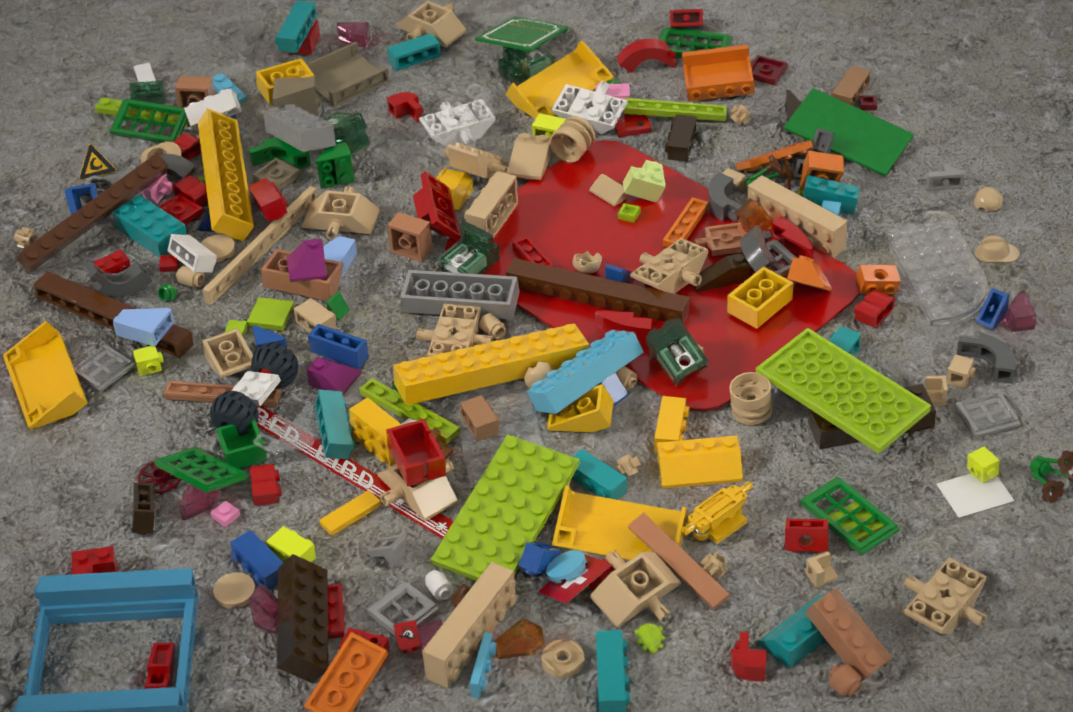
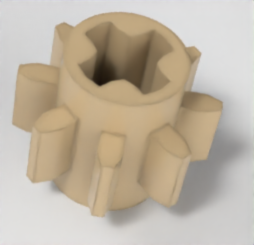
(740, 114)
(24, 237)
(627, 465)
(714, 565)

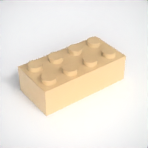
(494, 203)

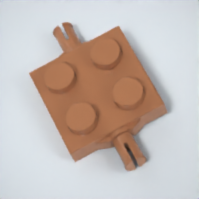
(723, 239)

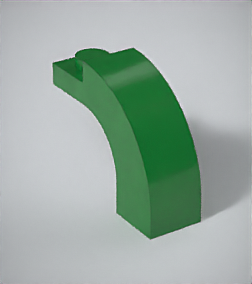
(276, 148)

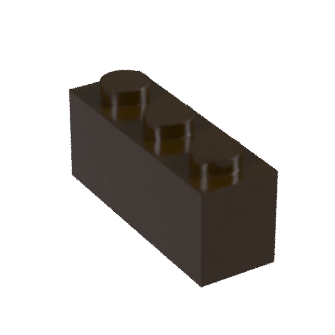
(681, 138)

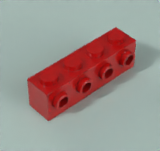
(269, 199)

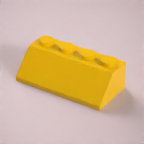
(699, 462)

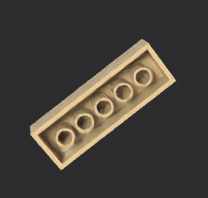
(822, 228)
(464, 629)

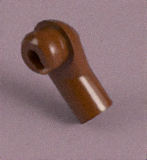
(460, 594)

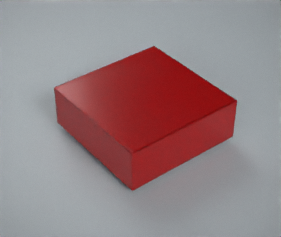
(168, 263)

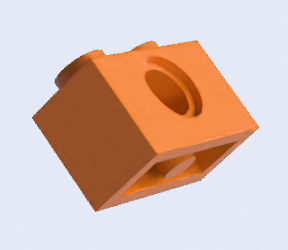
(878, 277)

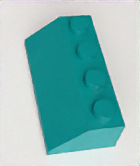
(793, 637)

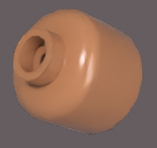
(845, 680)

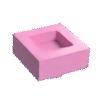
(225, 513)

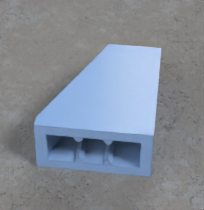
(341, 250)
(144, 324)

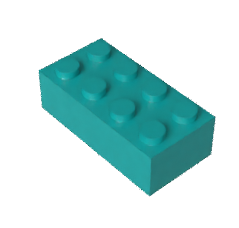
(147, 225)

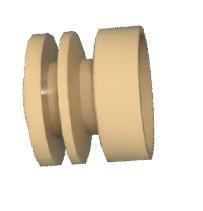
(572, 139)
(751, 398)

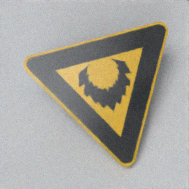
(95, 164)

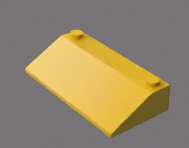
(542, 90)
(44, 377)
(602, 523)

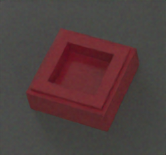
(868, 103)

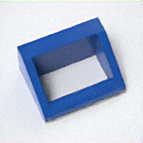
(74, 194)

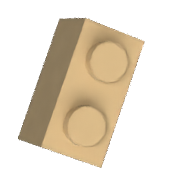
(313, 313)

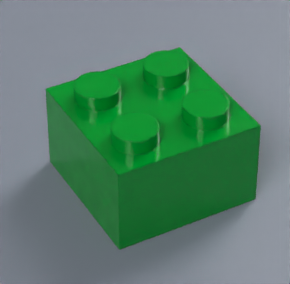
(240, 450)

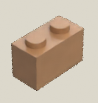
(480, 418)

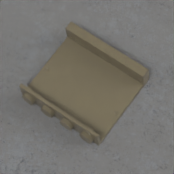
(346, 75)

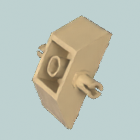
(435, 20)
(475, 160)
(341, 212)
(672, 267)
(455, 330)
(424, 498)
(635, 587)
(946, 597)

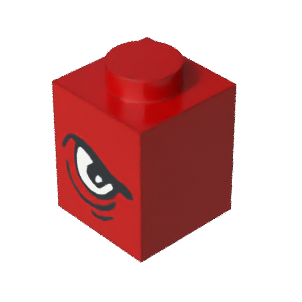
(407, 636)

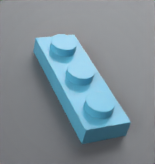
(223, 82)
(483, 665)

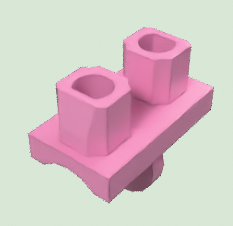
(158, 190)

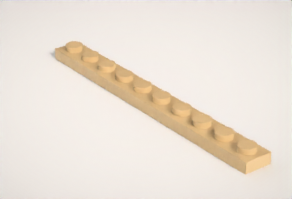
(258, 247)

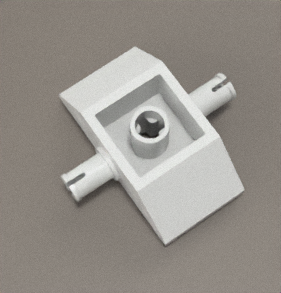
(595, 107)
(443, 123)

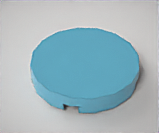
(566, 566)

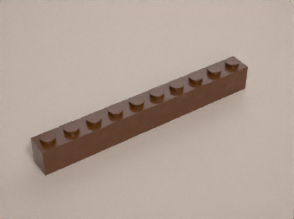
(92, 213)
(599, 291)
(102, 309)

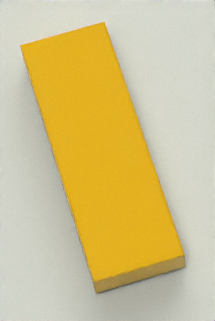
(350, 512)

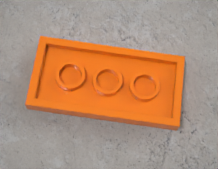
(779, 154)
(347, 676)

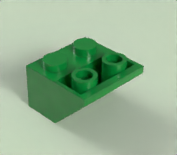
(335, 166)

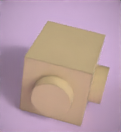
(960, 371)

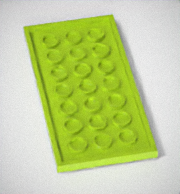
(843, 390)
(505, 508)

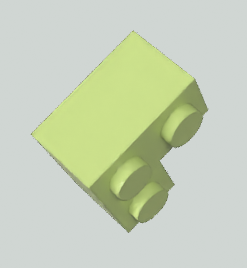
(645, 181)

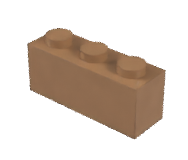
(852, 85)

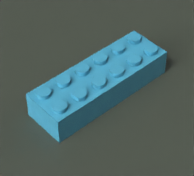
(584, 371)

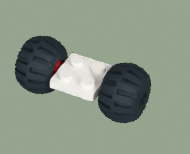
(272, 368)

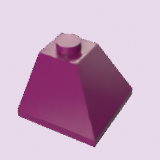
(307, 261)
(331, 375)

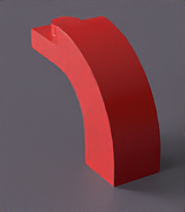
(645, 50)

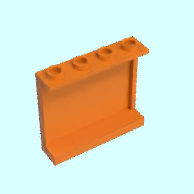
(718, 73)

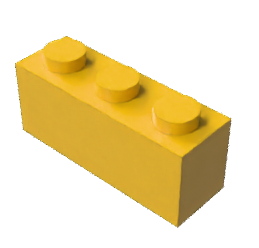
(671, 420)

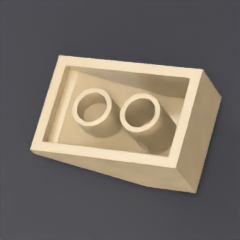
(530, 156)
(227, 353)

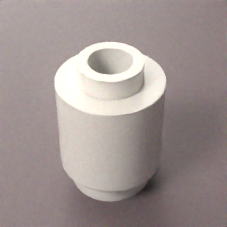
(438, 585)

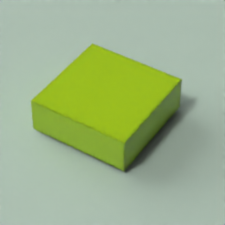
(629, 212)
(234, 324)

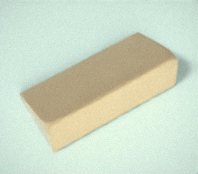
(608, 190)

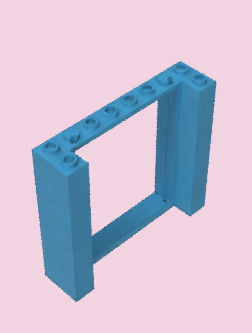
(107, 599)

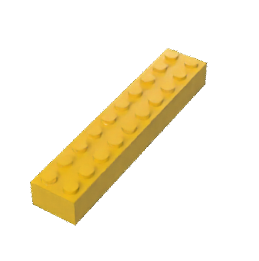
(225, 175)
(485, 363)

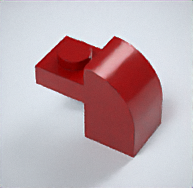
(405, 104)
(746, 662)

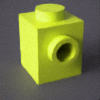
(148, 360)
(983, 464)

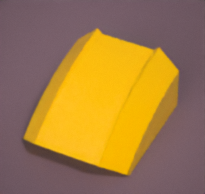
(459, 183)

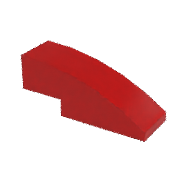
(791, 237)
(623, 321)
(160, 666)

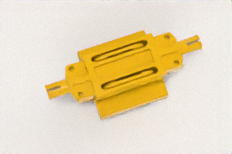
(719, 514)

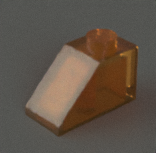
(753, 214)
(519, 640)

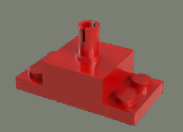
(436, 206)

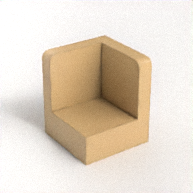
(739, 178)
(937, 390)
(820, 570)

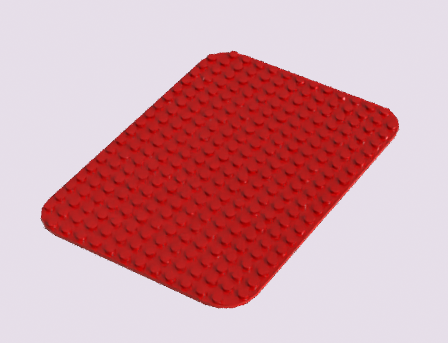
(570, 220)

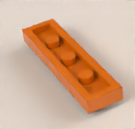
(686, 221)

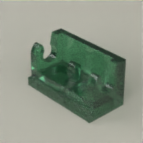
(148, 91)

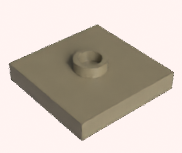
(278, 172)

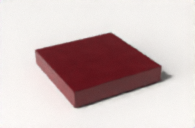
(768, 69)

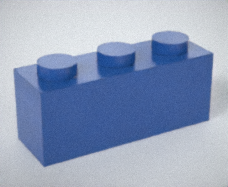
(338, 346)
(256, 559)

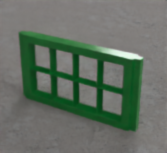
(665, 32)
(122, 112)
(235, 474)
(875, 538)

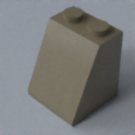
(297, 91)

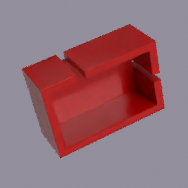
(416, 452)

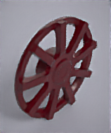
(159, 477)

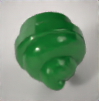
(167, 293)

